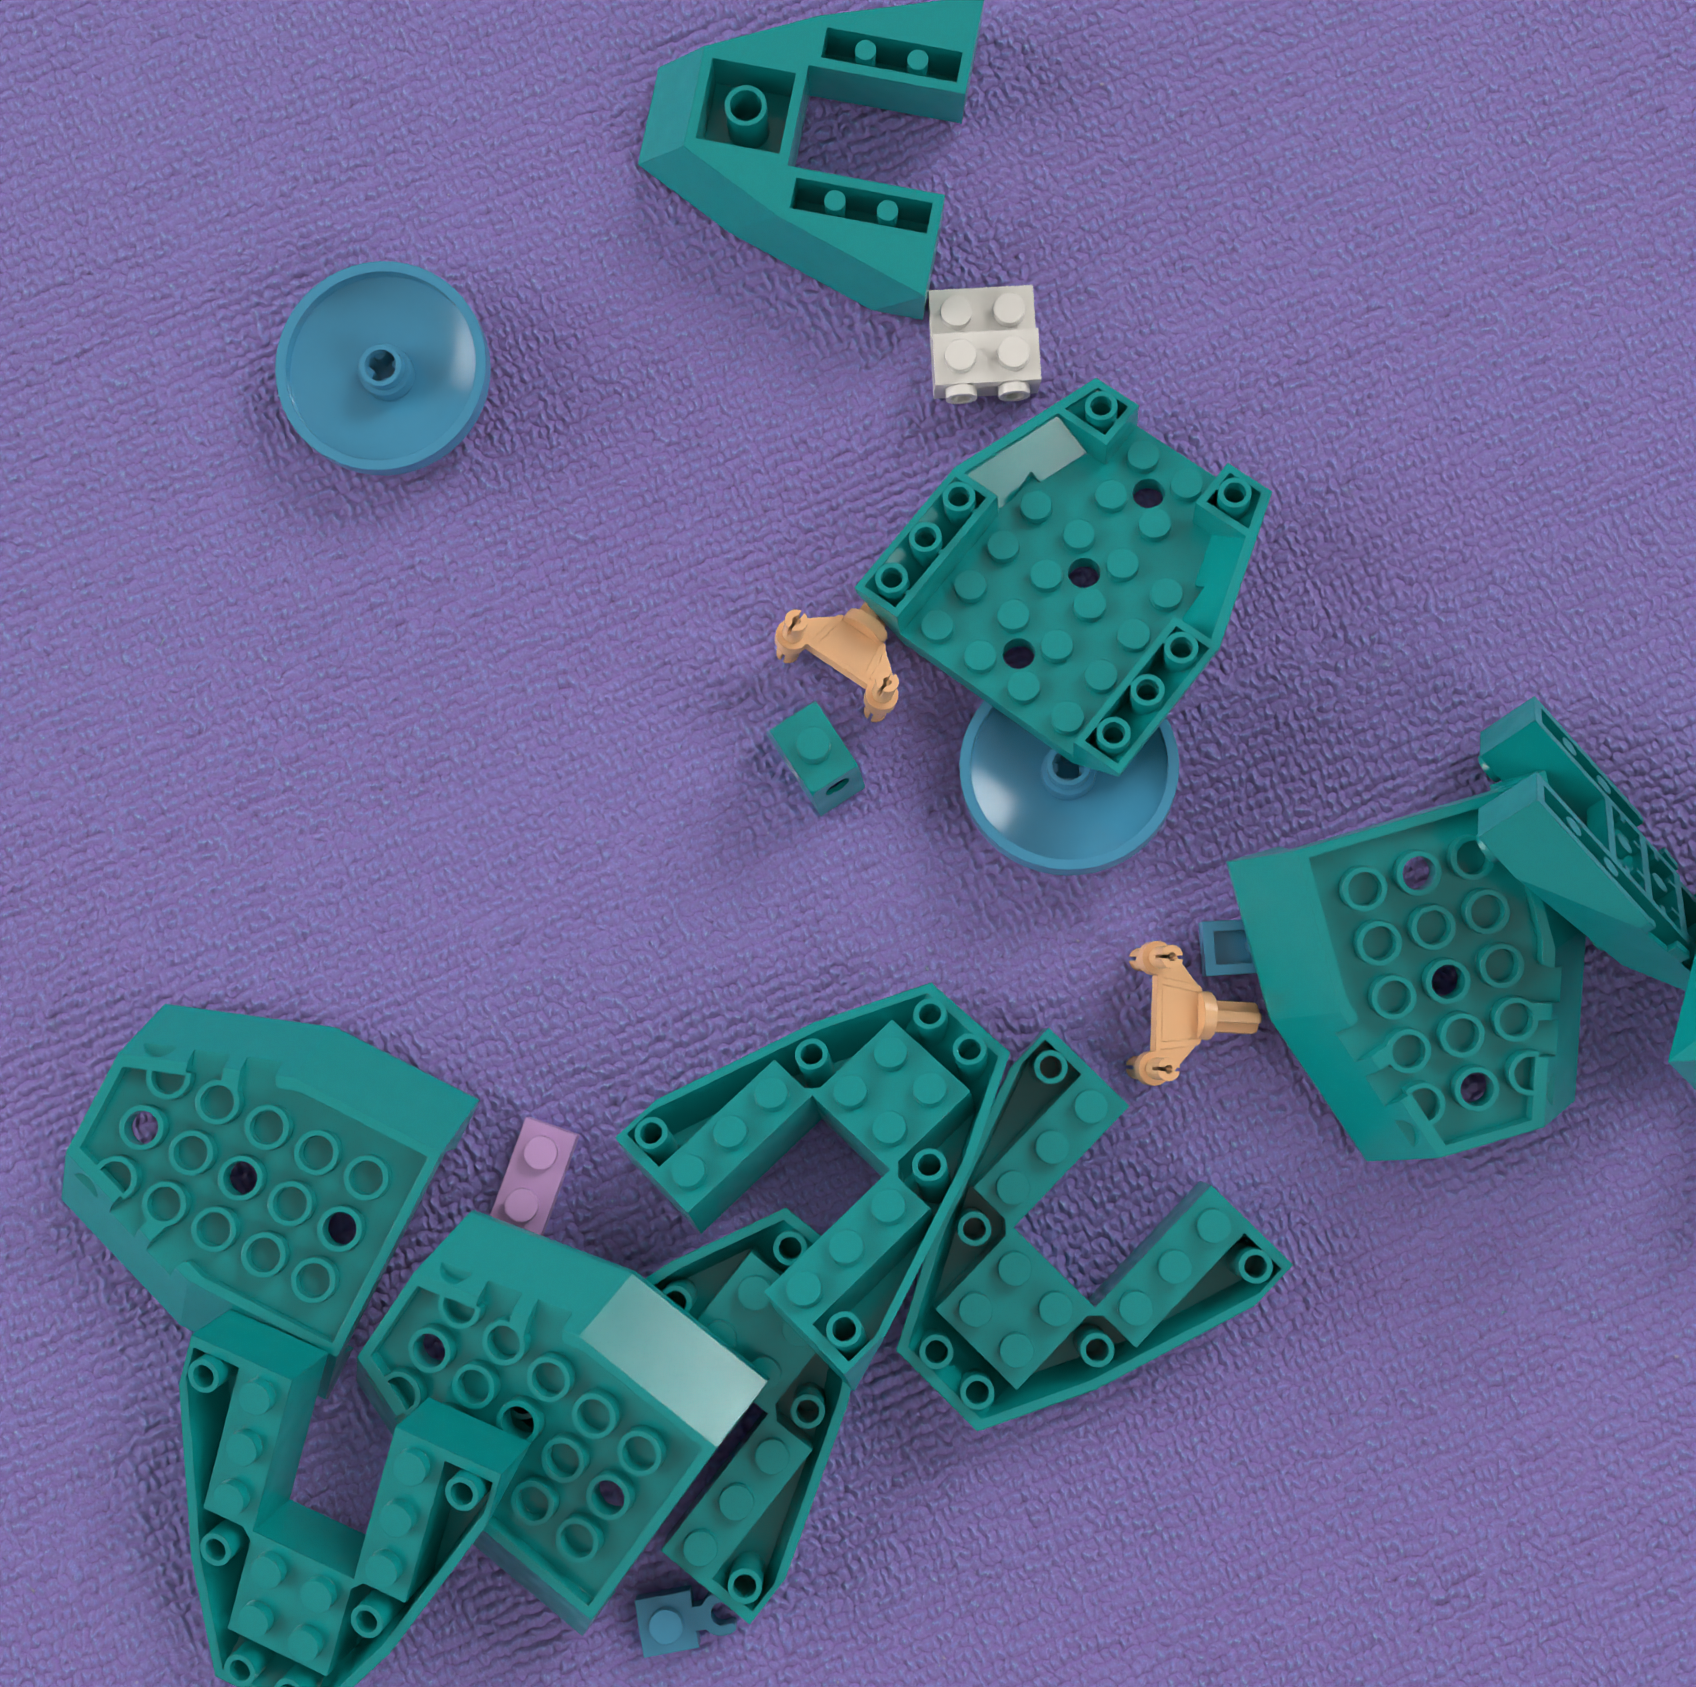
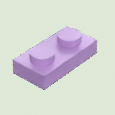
(534, 1175)

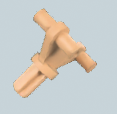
(849, 645)
(1181, 1014)

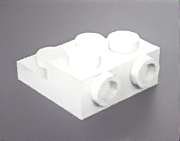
(984, 343)

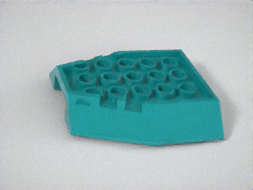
(994, 561)
(1351, 970)
(320, 1124)
(602, 1364)

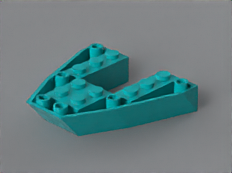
(733, 122)
(901, 1087)
(1002, 1323)
(755, 1506)
(281, 1584)

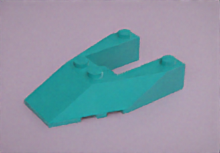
(1582, 847)

